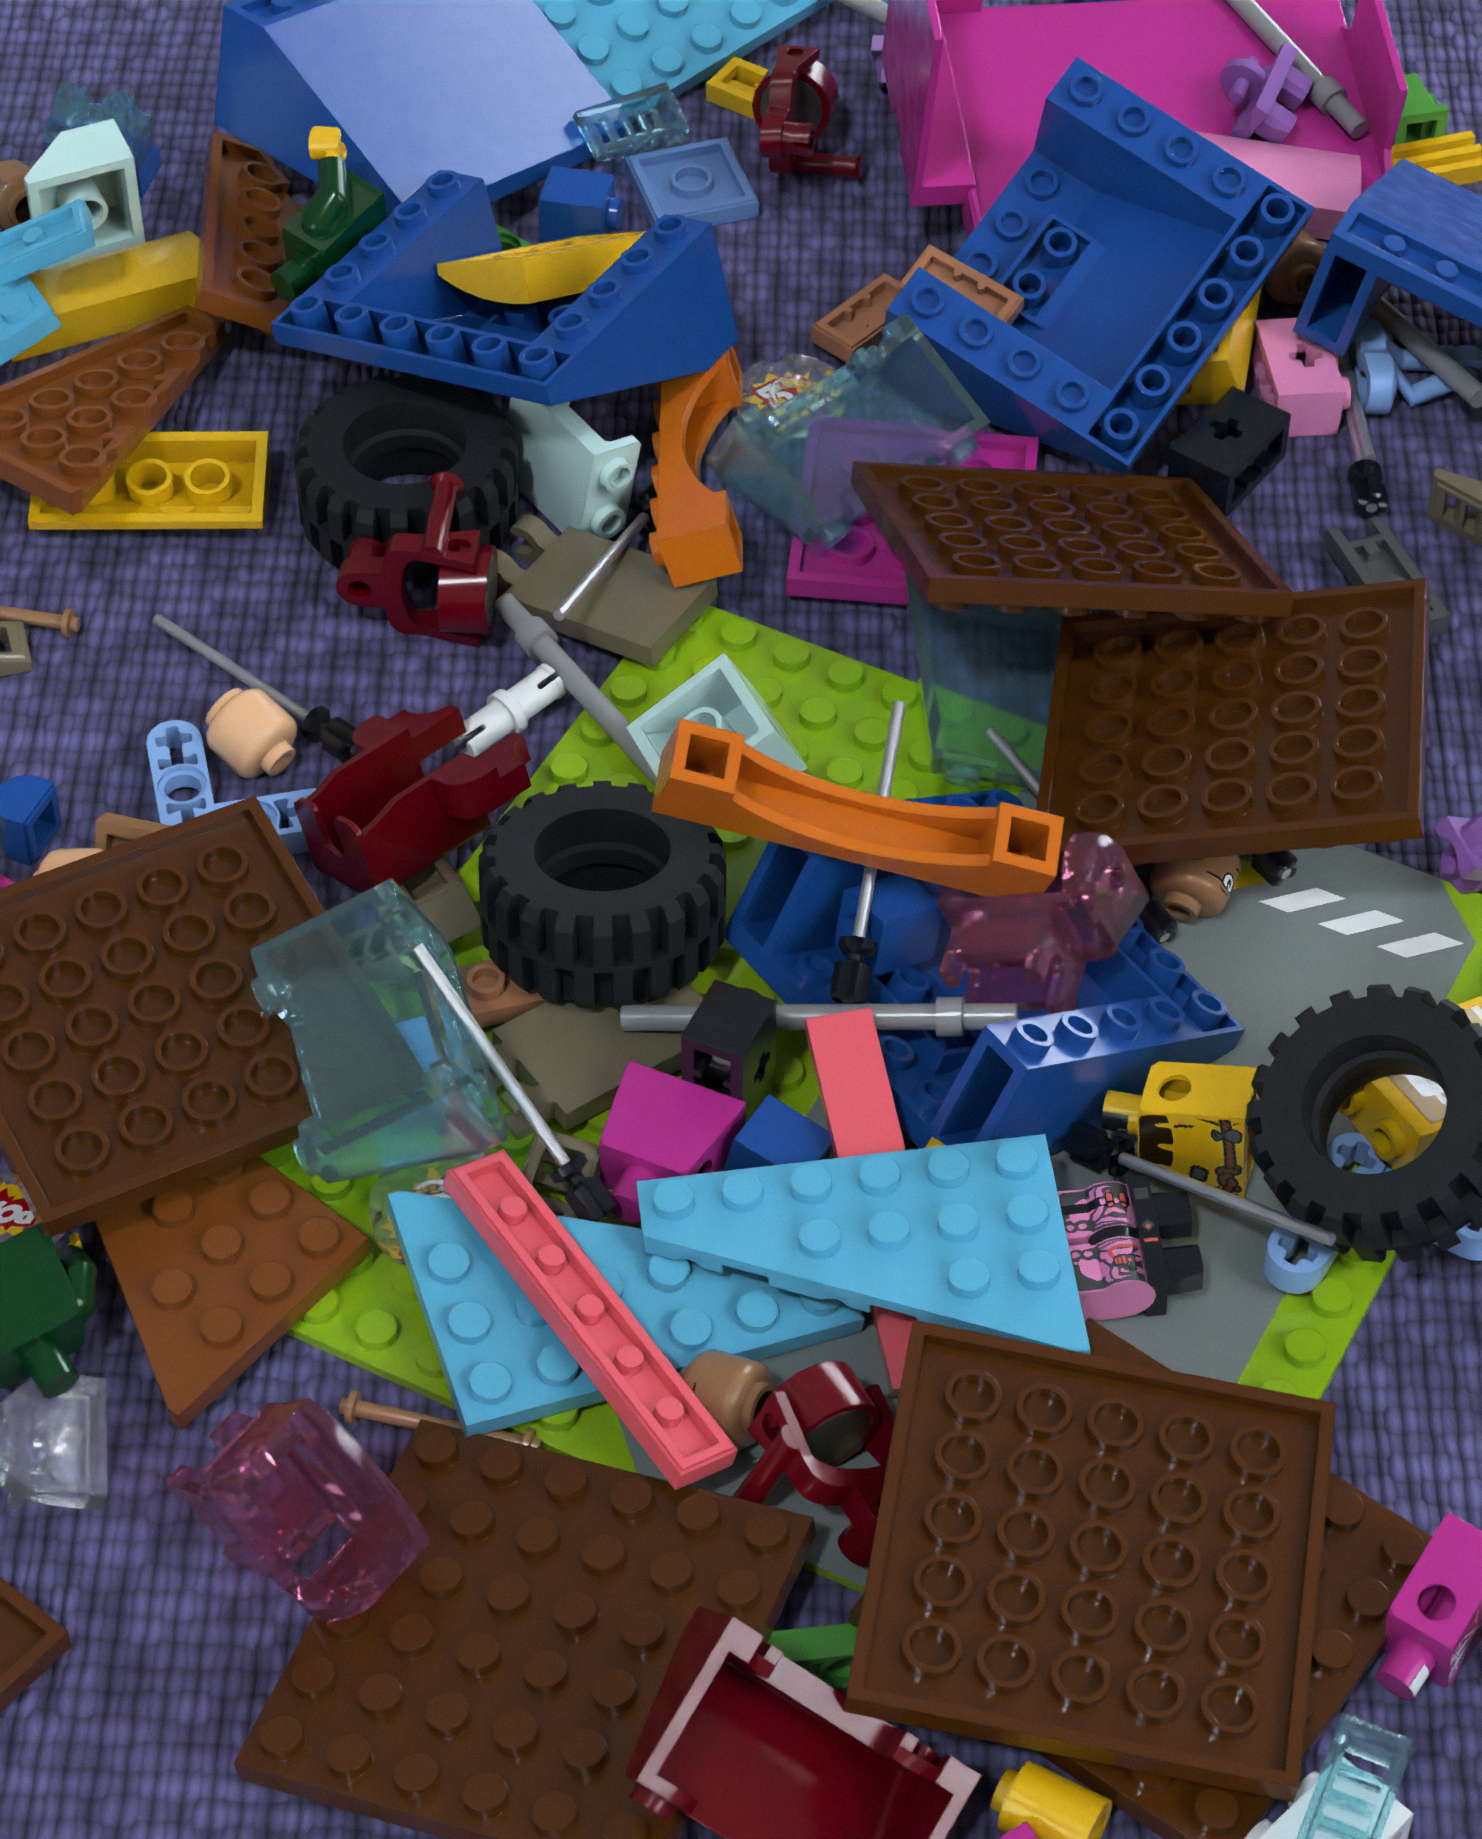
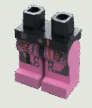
(1119, 1250)

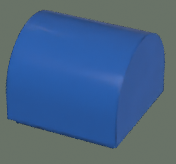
(28, 817)

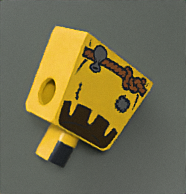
(1191, 1121)

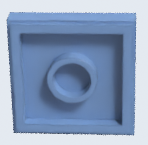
(693, 181)

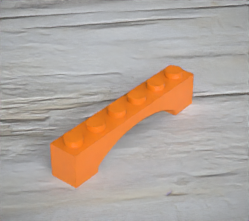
(693, 525)
(728, 785)

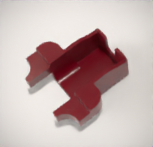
(389, 821)

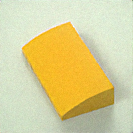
(538, 270)
(117, 290)
(177, 484)

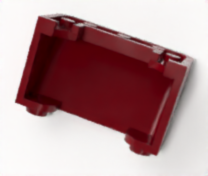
(772, 1754)

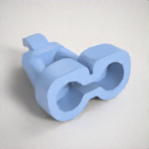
(1379, 365)

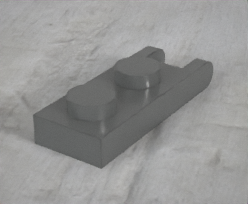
(1380, 560)

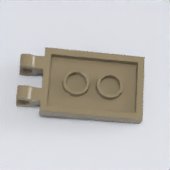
(625, 610)
(578, 1057)

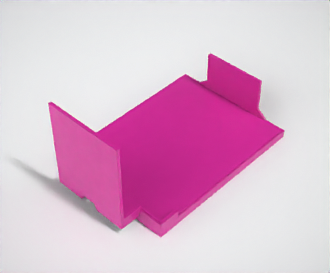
(978, 79)

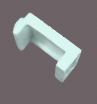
(571, 469)

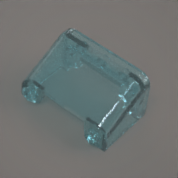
(879, 407)
(376, 1040)

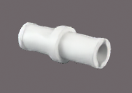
(510, 710)

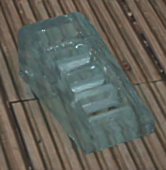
(656, 101)
(1370, 1744)

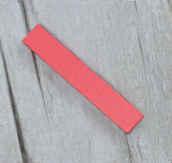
(860, 1122)
(590, 1319)

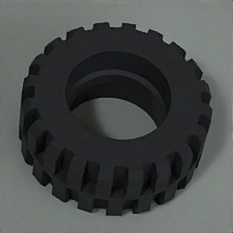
(397, 430)
(601, 896)
(1327, 1063)

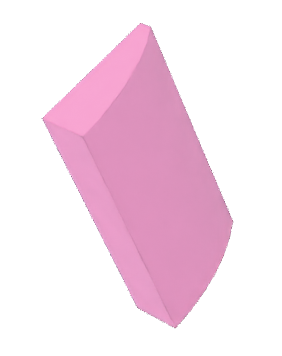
(1316, 176)

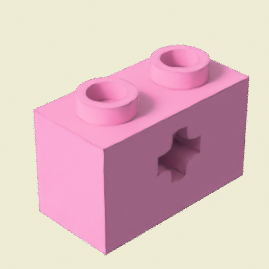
(1298, 378)

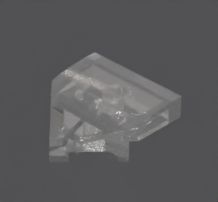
(55, 1446)

